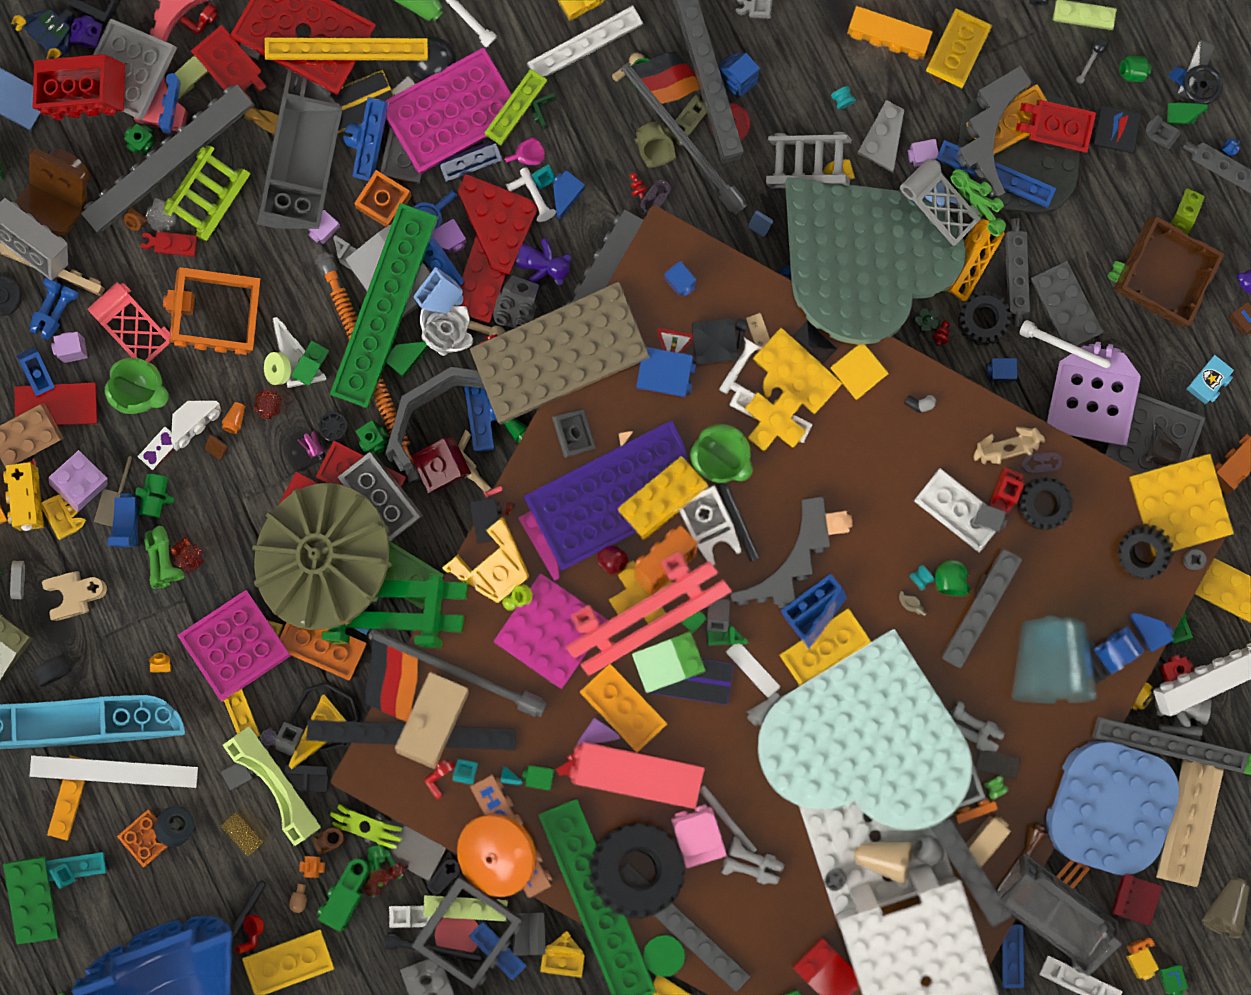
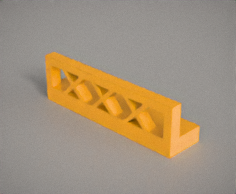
(976, 241)

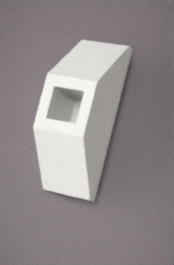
(191, 420)

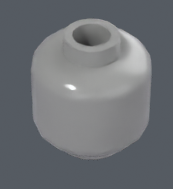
(928, 850)

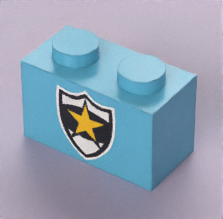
(1210, 379)

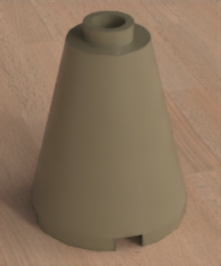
(1229, 909)

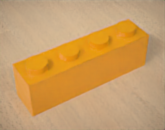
(889, 33)

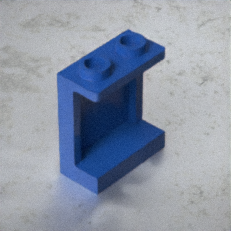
(666, 372)

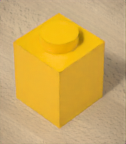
(1142, 964)

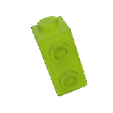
(1187, 211)

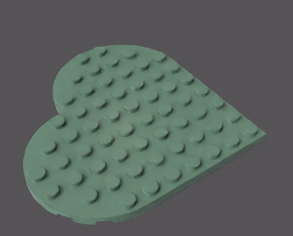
(864, 257)

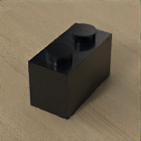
(484, 516)

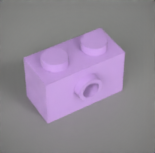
(69, 347)

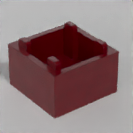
(441, 464)

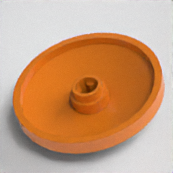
(496, 855)

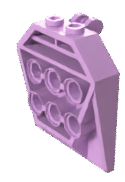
(1098, 424)

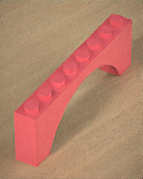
(166, 17)

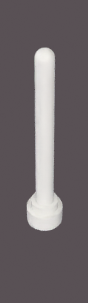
(485, 35)
(1030, 330)

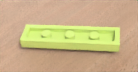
(463, 908)

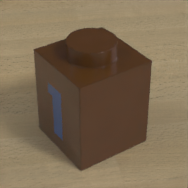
(1242, 319)

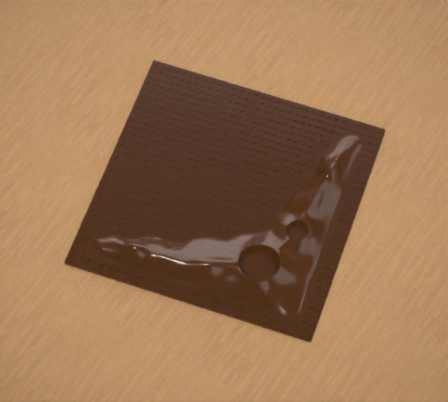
(862, 460)

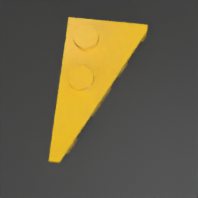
(324, 711)

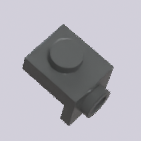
(1162, 132)

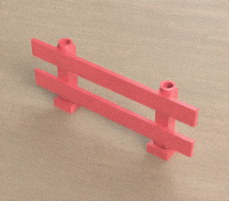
(599, 635)

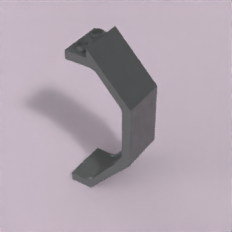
(417, 398)

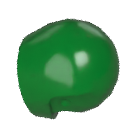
(951, 578)

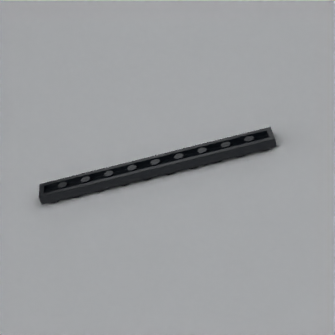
(390, 734)

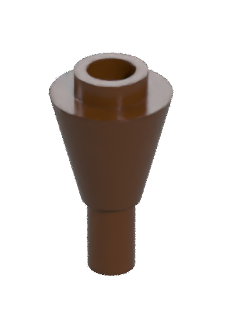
(1035, 835)

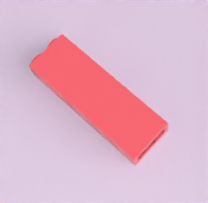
(636, 774)

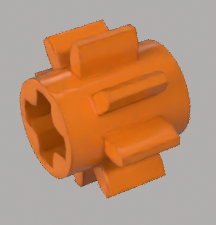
(312, 867)

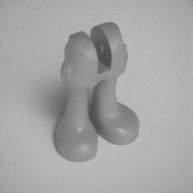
(983, 728)
(737, 850)

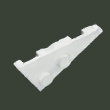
(293, 351)

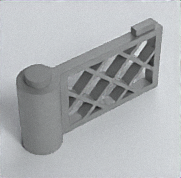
(918, 187)

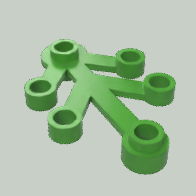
(966, 189)

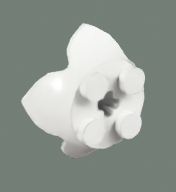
(453, 323)

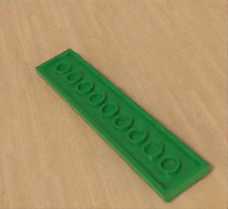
(384, 305)
(607, 932)

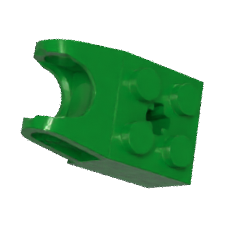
(344, 897)

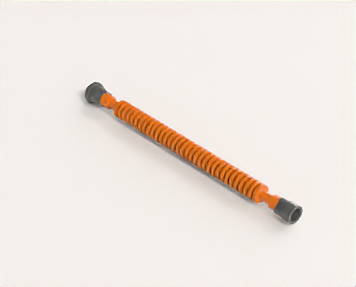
(328, 268)

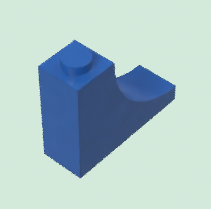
(125, 522)

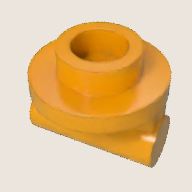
(160, 663)

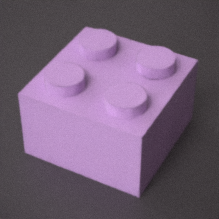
(78, 481)

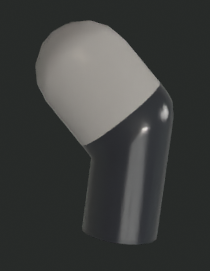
(922, 405)

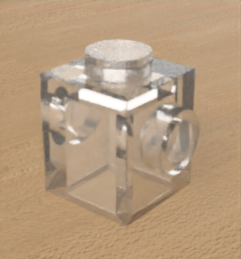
(157, 219)

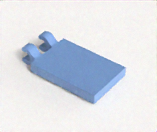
(17, 101)

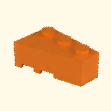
(1235, 467)

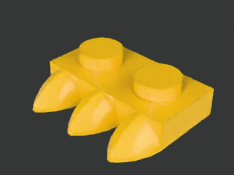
(61, 516)

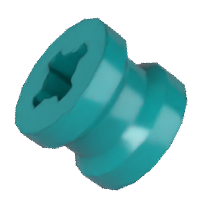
(843, 97)
(922, 577)

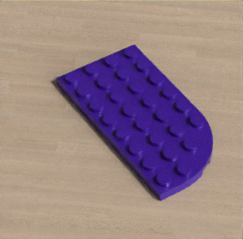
(581, 508)

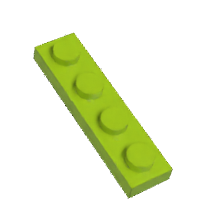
(515, 107)

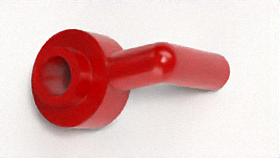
(208, 15)
(442, 769)
(253, 926)

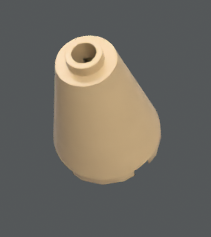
(886, 858)

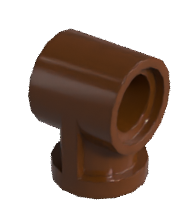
(322, 841)

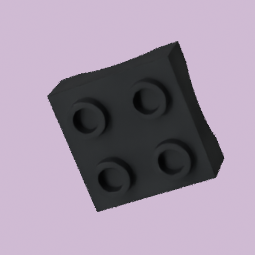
(714, 341)

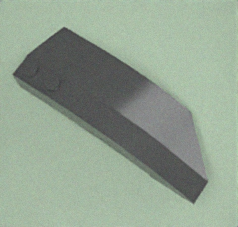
(300, 156)

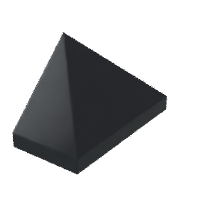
(815, 342)

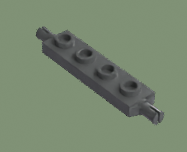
(1221, 165)
(1017, 272)

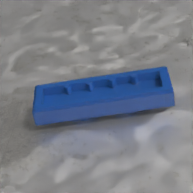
(486, 940)

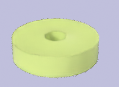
(277, 368)

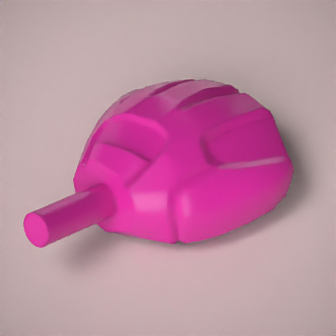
(528, 152)

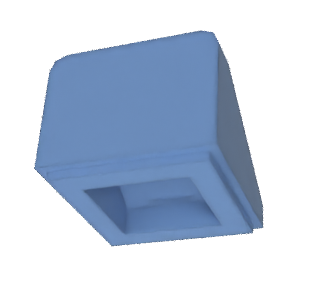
(760, 223)

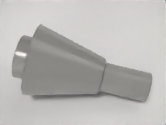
(758, 713)

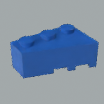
(739, 73)
(814, 609)

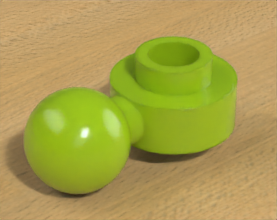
(520, 597)

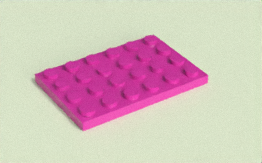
(448, 110)

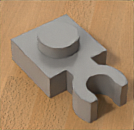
(757, 8)

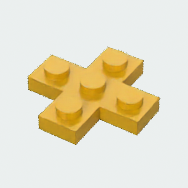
(775, 419)
(634, 594)

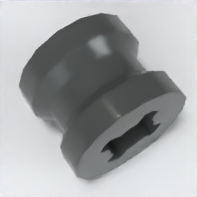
(1191, 561)
(832, 881)

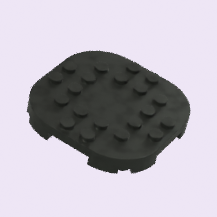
(1035, 159)

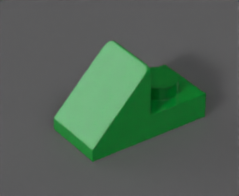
(310, 363)

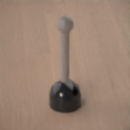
(1098, 46)

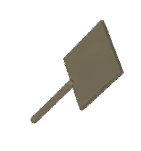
(105, 509)

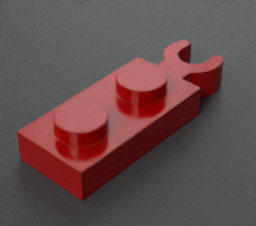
(172, 244)

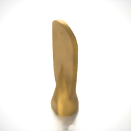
(262, 118)

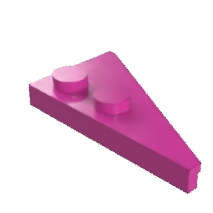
(538, 540)

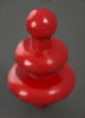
(637, 185)
(942, 333)

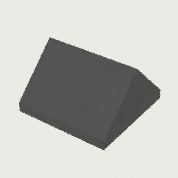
(574, 433)

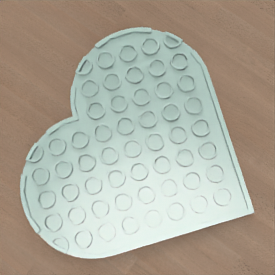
(868, 737)

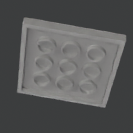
(144, 60)

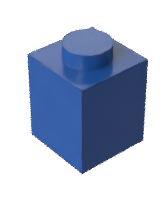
(1002, 370)

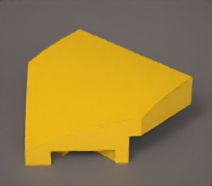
(563, 957)

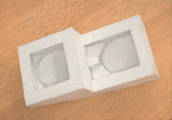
(407, 916)

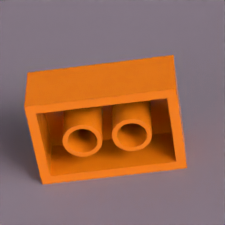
(649, 569)

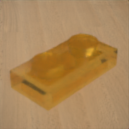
(242, 834)

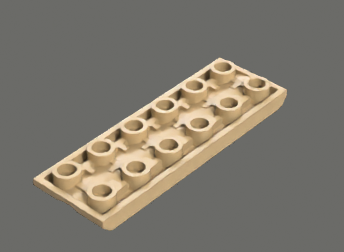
(1191, 823)

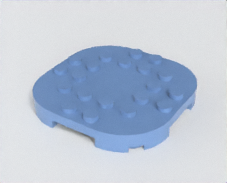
(1113, 807)

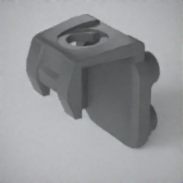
(516, 307)

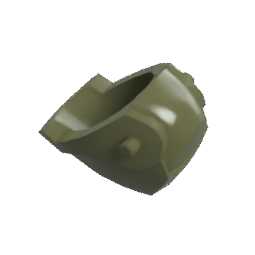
(655, 144)

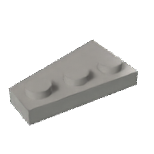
(883, 138)

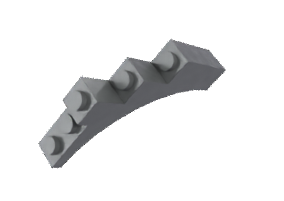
(980, 152)
(779, 586)

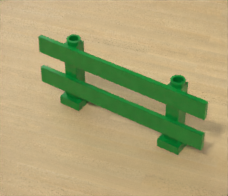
(428, 623)

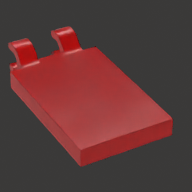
(227, 61)
(1058, 125)

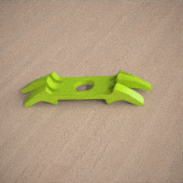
(376, 827)

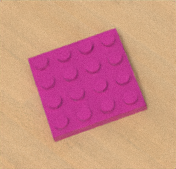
(542, 631)
(233, 645)

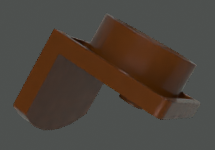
(55, 189)

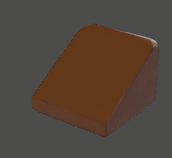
(216, 447)

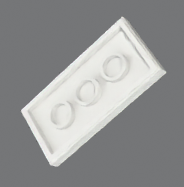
(954, 508)

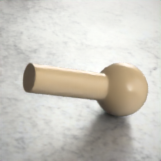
(619, 74)
(485, 329)

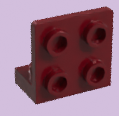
(1136, 899)

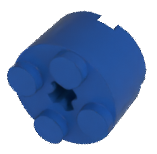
(1119, 649)

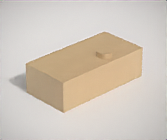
(432, 720)

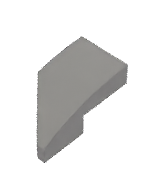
(343, 251)

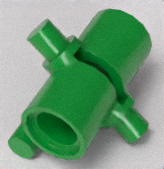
(153, 495)

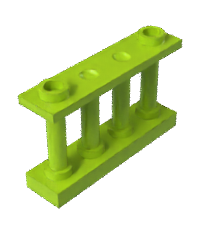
(214, 211)

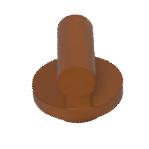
(134, 219)

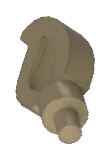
(911, 604)

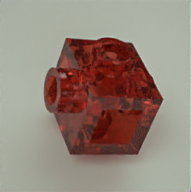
(187, 555)

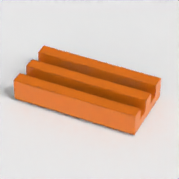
(1072, 873)
(1140, 944)

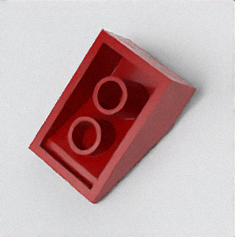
(826, 970)

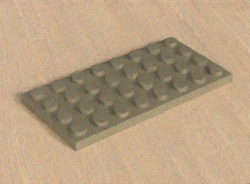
(559, 353)

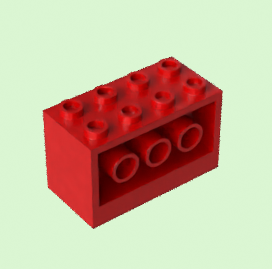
(79, 86)

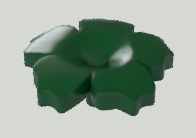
(927, 319)

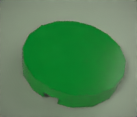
(664, 955)

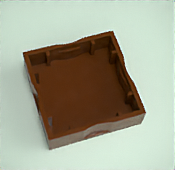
(1168, 272)

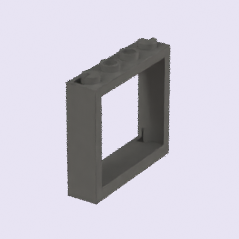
(502, 944)

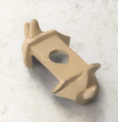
(1025, 442)

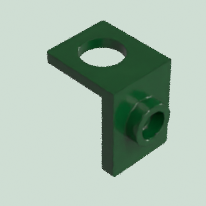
(540, 102)

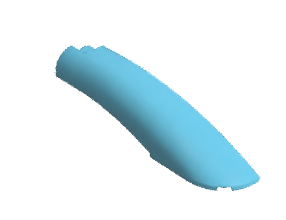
(87, 721)

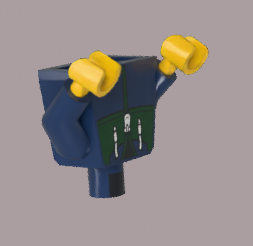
(48, 30)

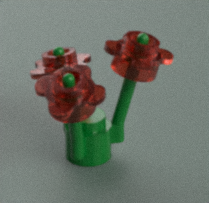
(379, 877)

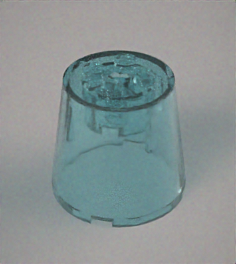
(1054, 662)

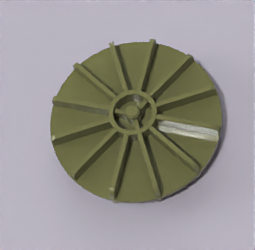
(321, 556)

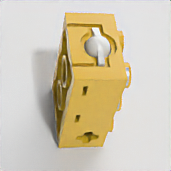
(24, 496)

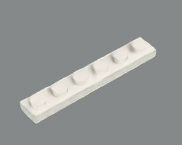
(586, 42)

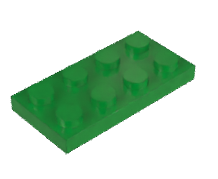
(31, 900)

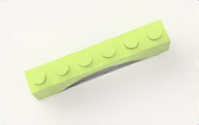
(296, 818)

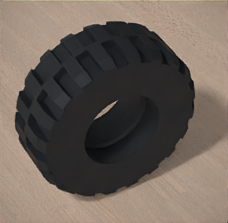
(658, 848)

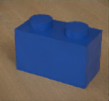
(680, 279)

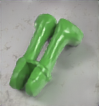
(160, 572)

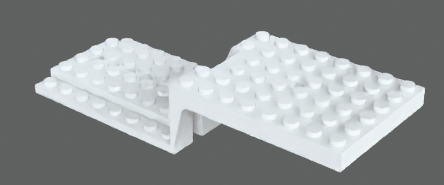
(904, 946)

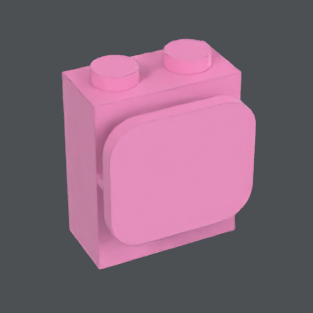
(698, 836)

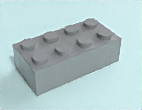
(32, 240)
(379, 486)

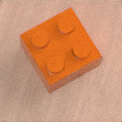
(382, 198)

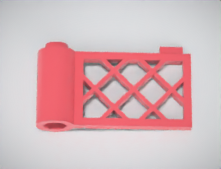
(114, 302)

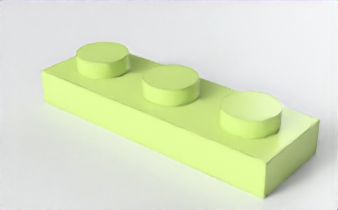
(1084, 14)

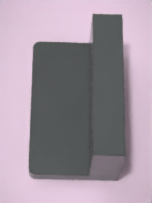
(531, 936)

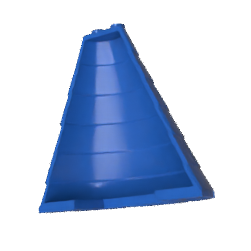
(165, 961)

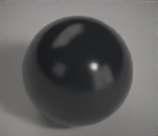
(439, 58)

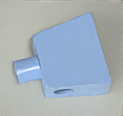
(439, 292)

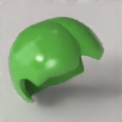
(135, 386)
(722, 454)

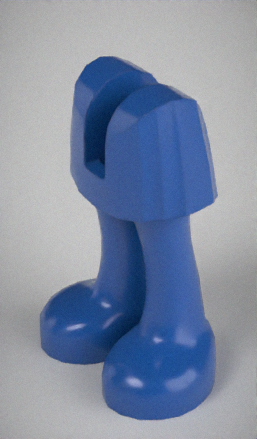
(41, 316)

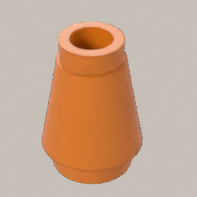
(233, 419)

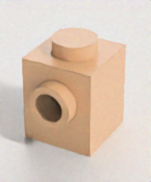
(838, 522)

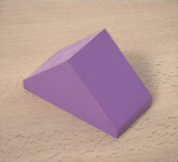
(598, 732)

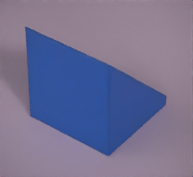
(1178, 75)

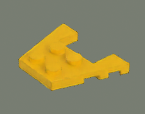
(497, 573)

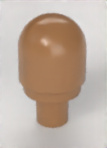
(298, 899)

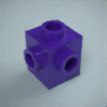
(86, 32)

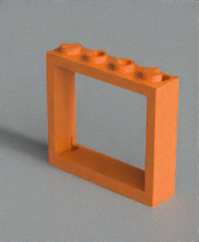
(216, 278)

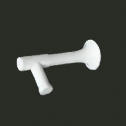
(544, 212)
(729, 382)

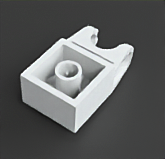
(713, 528)

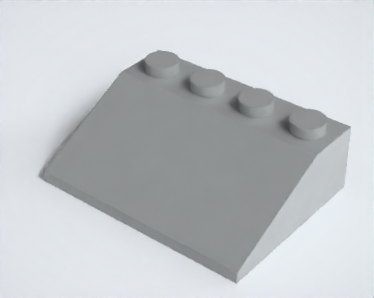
(365, 260)

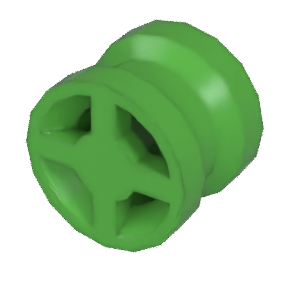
(1117, 269)
(995, 787)

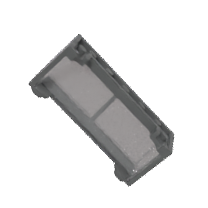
(1059, 914)

